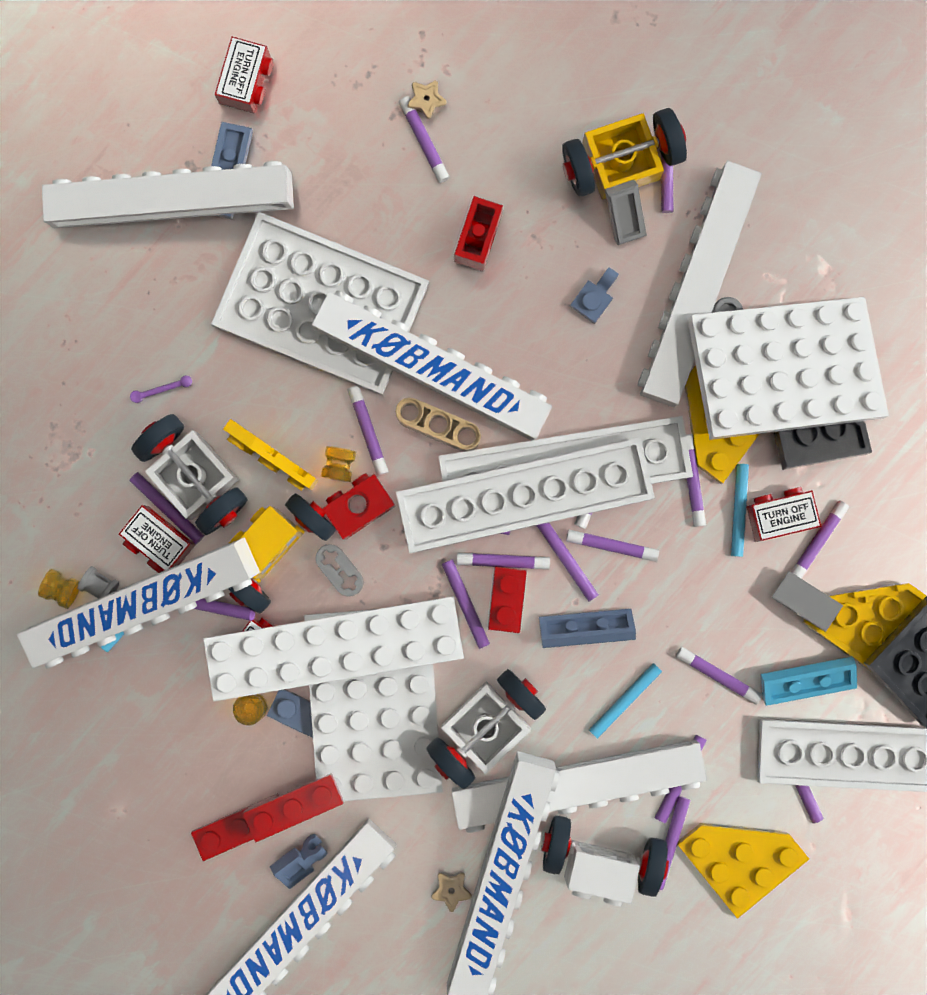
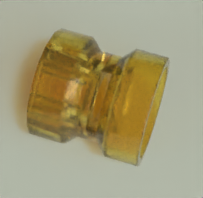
(338, 471)
(59, 588)
(253, 705)

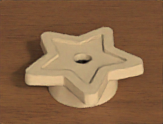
(422, 105)
(455, 882)

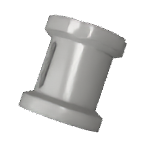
(97, 584)

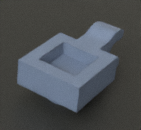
(593, 298)
(297, 865)

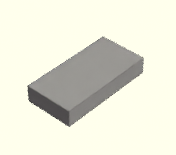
(625, 212)
(807, 601)

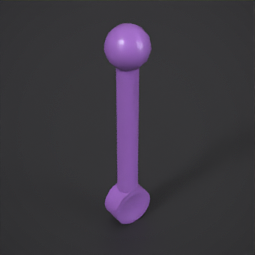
(137, 396)

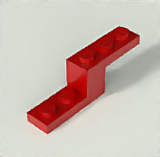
(267, 817)

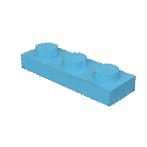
(809, 681)

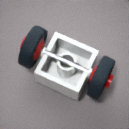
(190, 474)
(485, 728)
(603, 870)

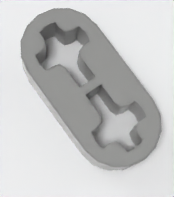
(333, 574)

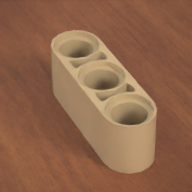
(429, 412)

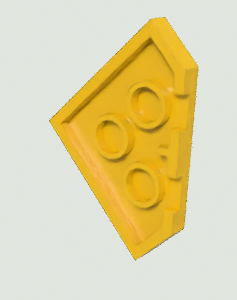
(268, 456)
(713, 456)
(869, 618)
(742, 861)

